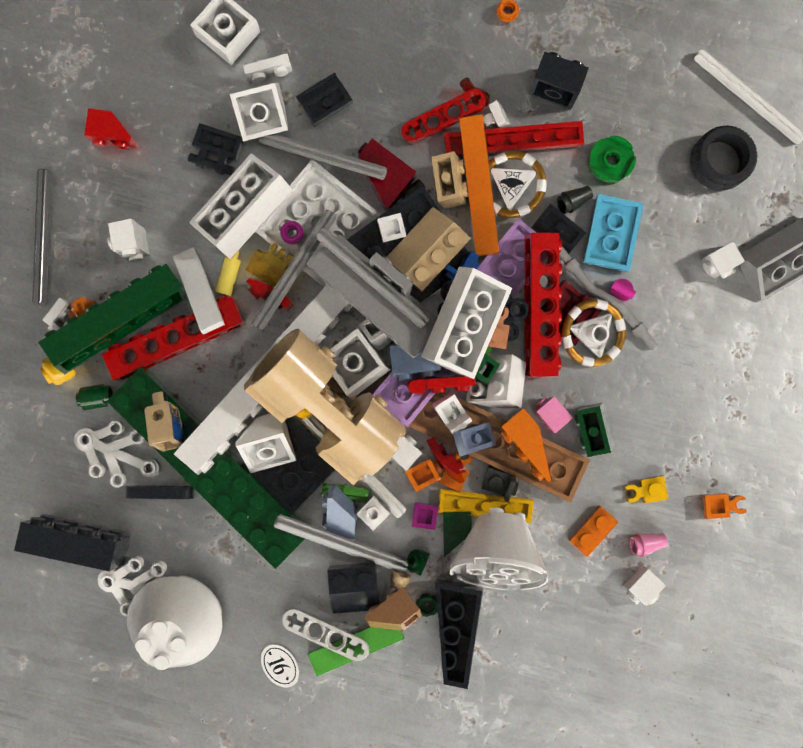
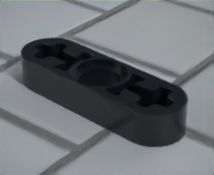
(159, 492)

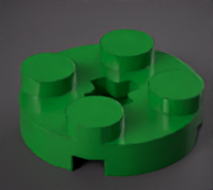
(624, 156)

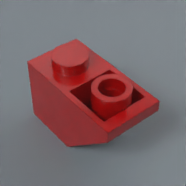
(105, 128)

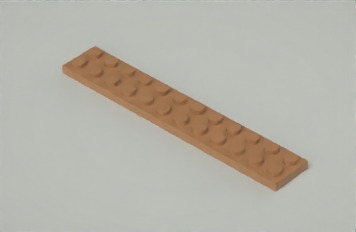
(564, 465)

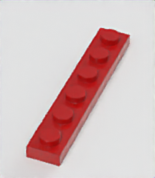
(524, 138)

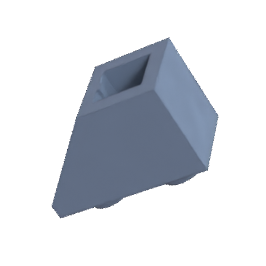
(405, 366)
(340, 514)

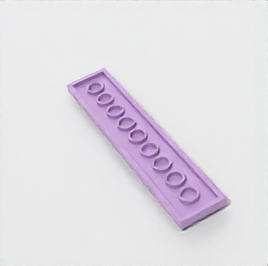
(504, 267)

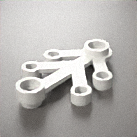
(112, 452)
(134, 585)

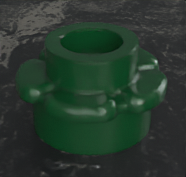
(427, 598)

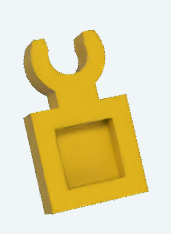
(650, 490)

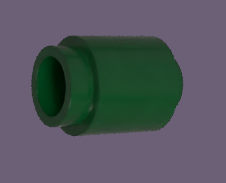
(93, 396)

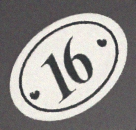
(279, 666)

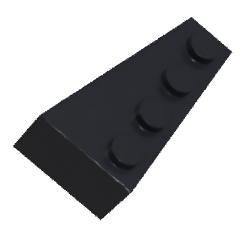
(458, 624)

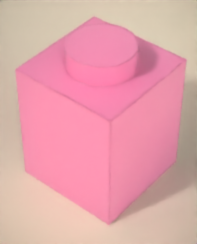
(552, 414)

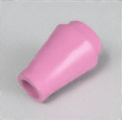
(647, 543)

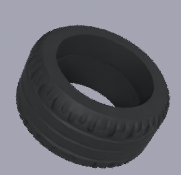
(739, 142)

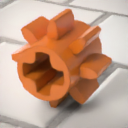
(79, 306)

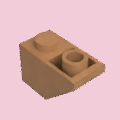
(395, 612)

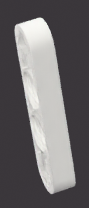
(326, 633)

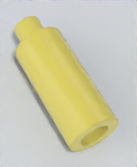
(228, 275)

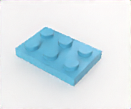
(613, 233)

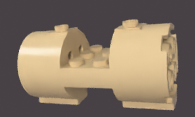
(296, 376)

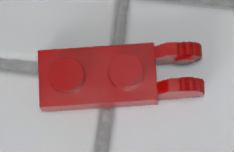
(439, 384)

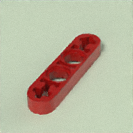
(445, 120)

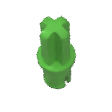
(354, 493)

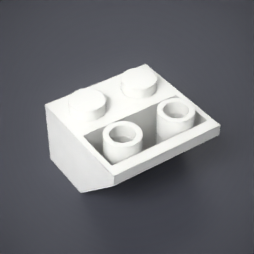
(504, 388)

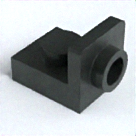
(500, 482)

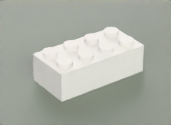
(241, 205)
(466, 321)

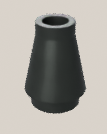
(573, 199)

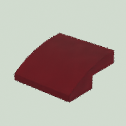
(569, 299)

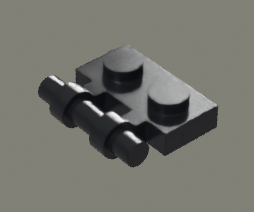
(216, 142)

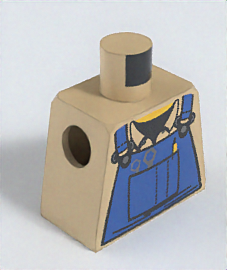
(163, 424)

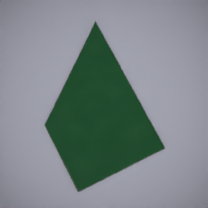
(455, 529)

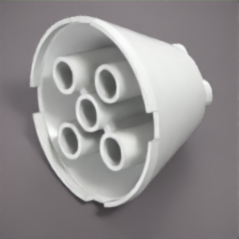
(500, 553)
(174, 621)

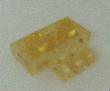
(269, 266)

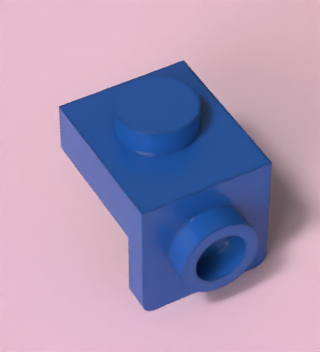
(469, 260)

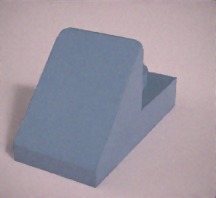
(474, 439)

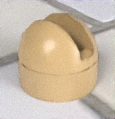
(399, 579)

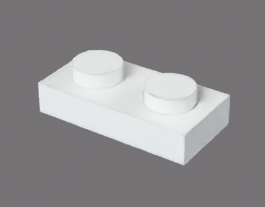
(260, 70)

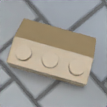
(428, 248)

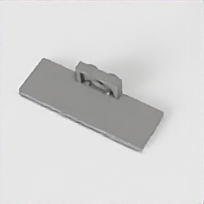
(372, 303)

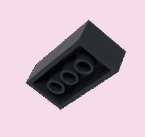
(72, 543)

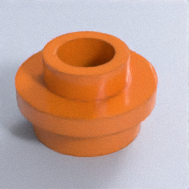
(507, 4)

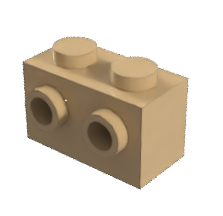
(449, 180)

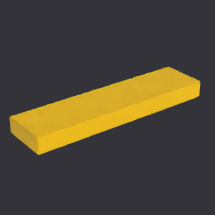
(481, 503)

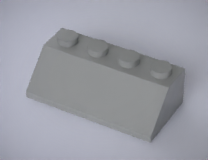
(775, 261)

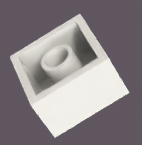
(225, 28)
(357, 363)

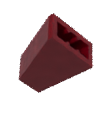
(398, 175)

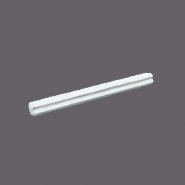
(749, 96)
(368, 481)

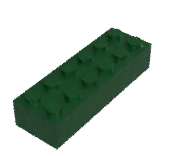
(112, 319)

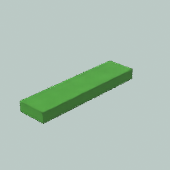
(325, 660)

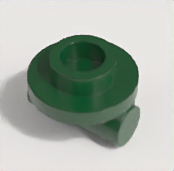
(417, 560)

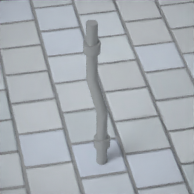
(638, 328)

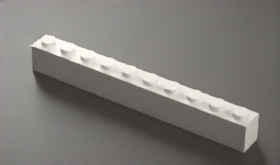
(238, 406)

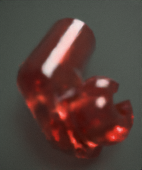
(467, 85)

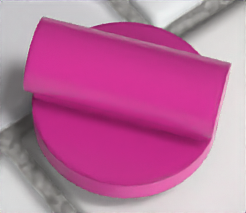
(622, 289)

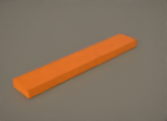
(479, 185)

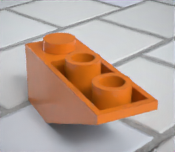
(527, 438)

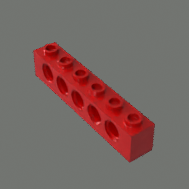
(533, 294)
(121, 368)

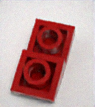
(263, 290)
(447, 462)

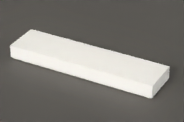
(198, 291)

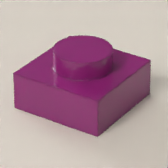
(425, 516)

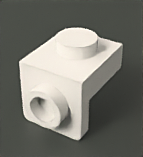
(452, 413)

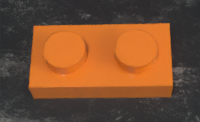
(593, 531)

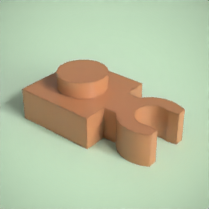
(500, 335)

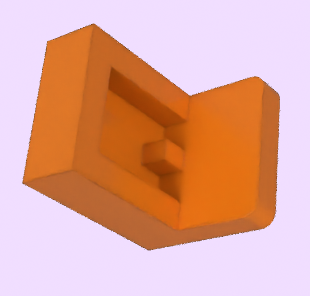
(424, 474)

